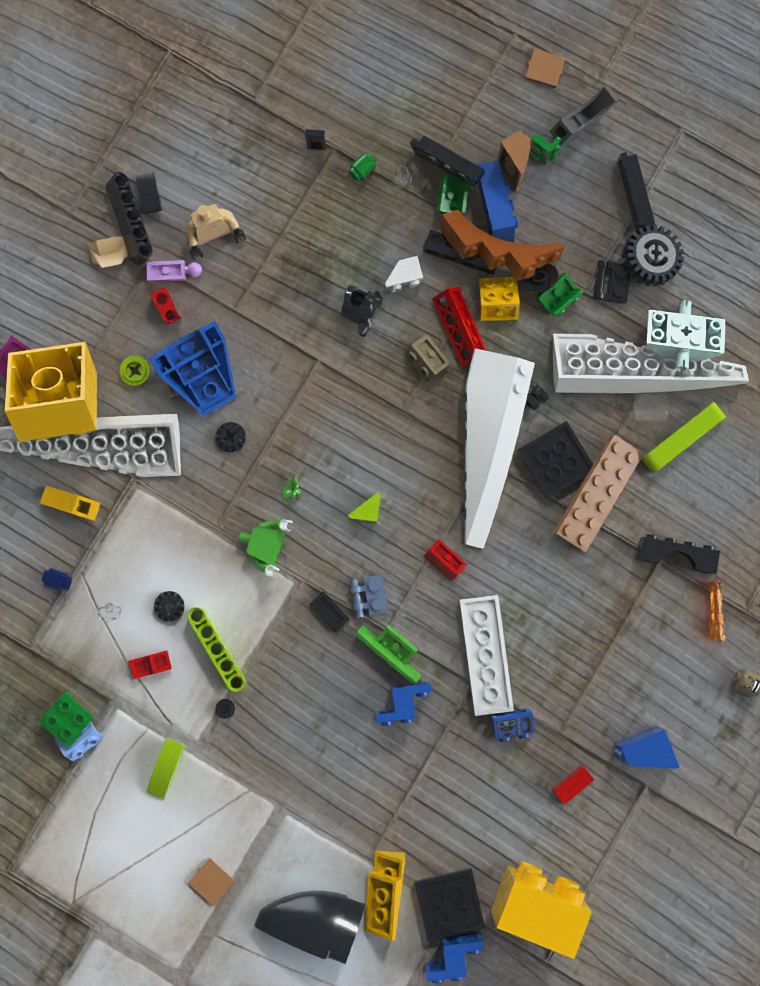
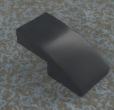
(148, 193)

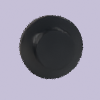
(225, 708)

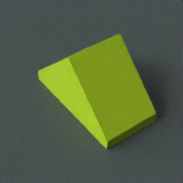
(368, 510)

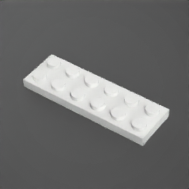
(486, 655)

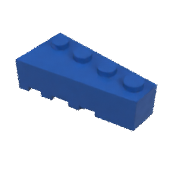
(496, 202)

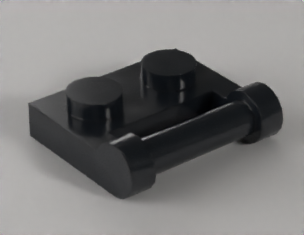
(618, 282)

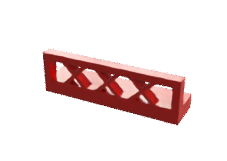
(463, 323)

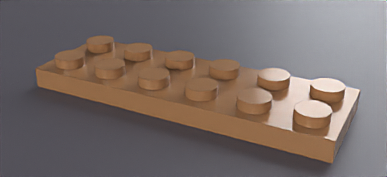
(598, 493)

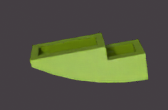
(165, 767)

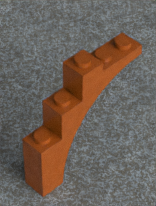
(495, 252)

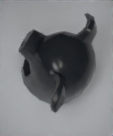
(360, 307)

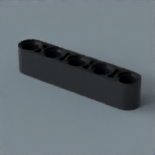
(129, 218)

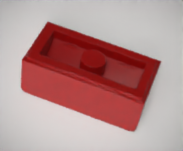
(445, 560)
(573, 784)

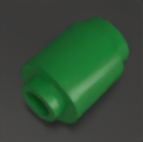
(362, 166)

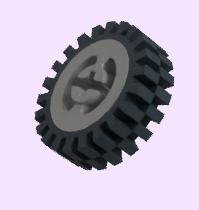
(639, 258)

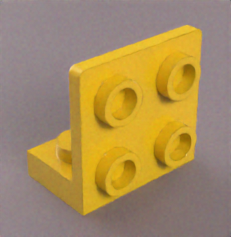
(499, 299)

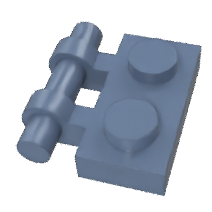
(374, 593)

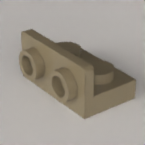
(427, 358)

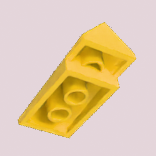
(384, 894)

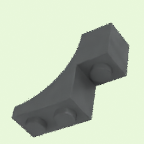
(584, 117)

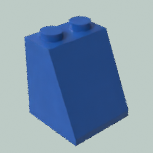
(647, 749)

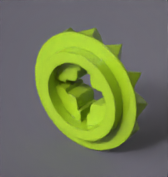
(126, 373)

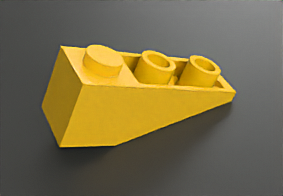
(70, 503)

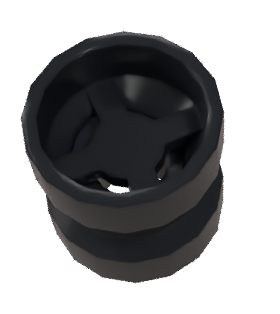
(536, 397)

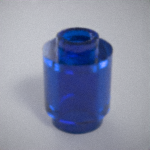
(56, 580)

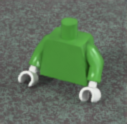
(265, 544)

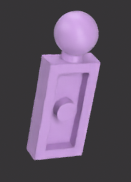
(171, 271)

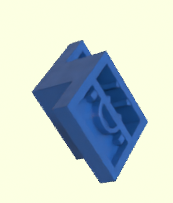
(403, 703)
(454, 958)

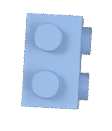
(88, 738)

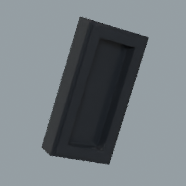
(315, 139)
(329, 611)

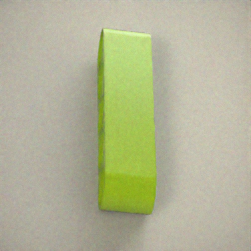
(683, 437)
(208, 644)

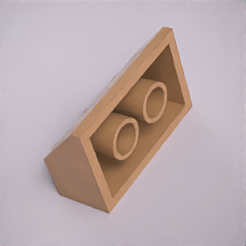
(514, 156)

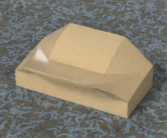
(108, 251)

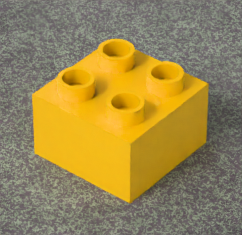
(51, 392)
(541, 910)

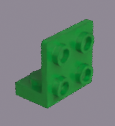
(66, 719)

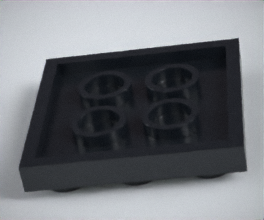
(556, 459)
(449, 904)

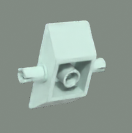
(685, 335)

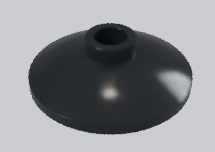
(542, 280)

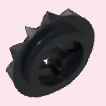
(227, 445)
(175, 613)

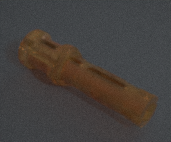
(716, 618)

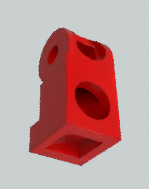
(165, 305)

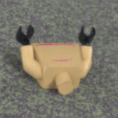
(209, 224)

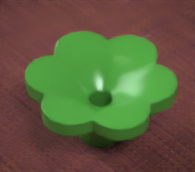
(290, 489)

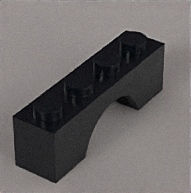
(701, 559)

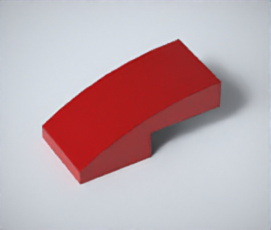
(150, 664)

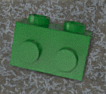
(542, 150)
(452, 195)
(559, 296)

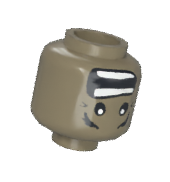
(747, 683)

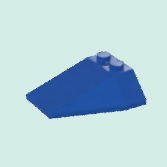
(198, 368)

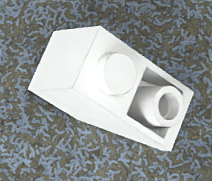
(405, 273)

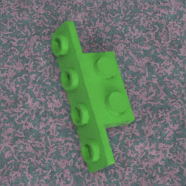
(393, 649)

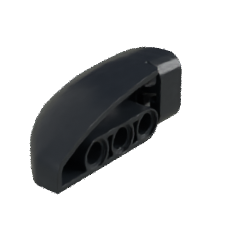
(314, 922)

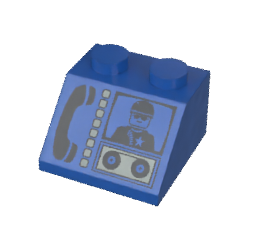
(512, 724)

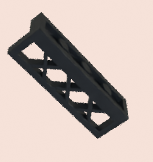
(447, 160)
(635, 190)
(450, 254)

